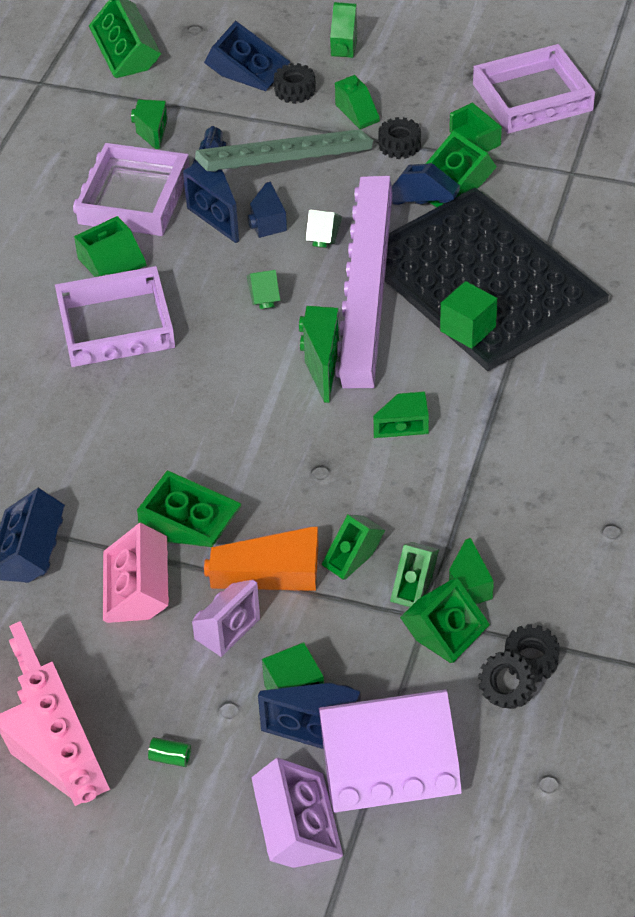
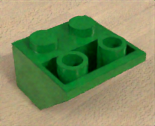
(109, 248)

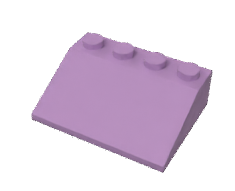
(390, 751)

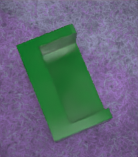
(476, 127)

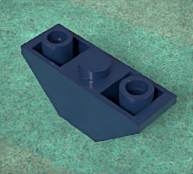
(423, 184)

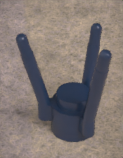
(212, 138)

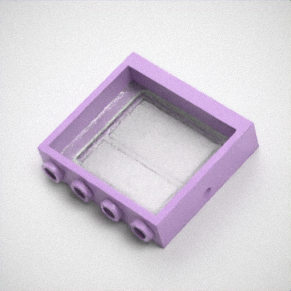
(131, 189)

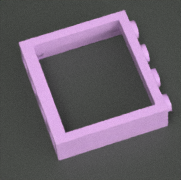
(538, 112)
(107, 289)

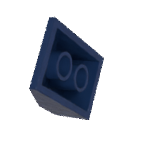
(245, 58)
(211, 199)
(295, 710)

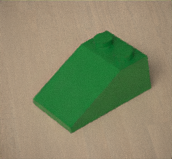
(462, 163)
(320, 345)
(186, 511)

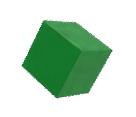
(468, 314)
(291, 668)

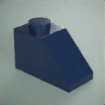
(267, 212)

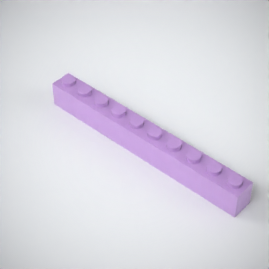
(365, 283)

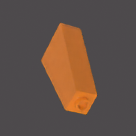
(272, 561)

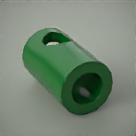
(169, 752)

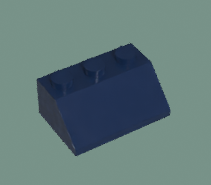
(29, 536)

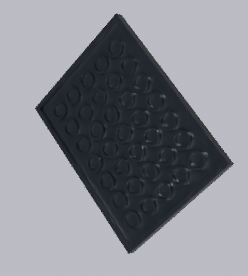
(490, 249)

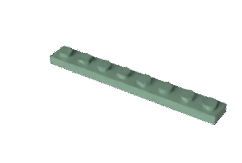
(282, 150)

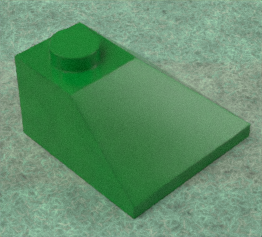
(446, 620)

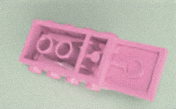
(46, 729)

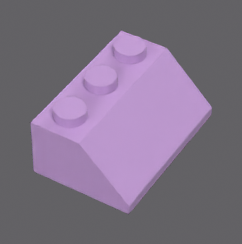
(296, 814)

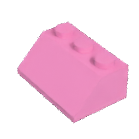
(135, 576)

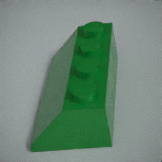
(124, 38)

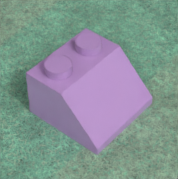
(228, 617)

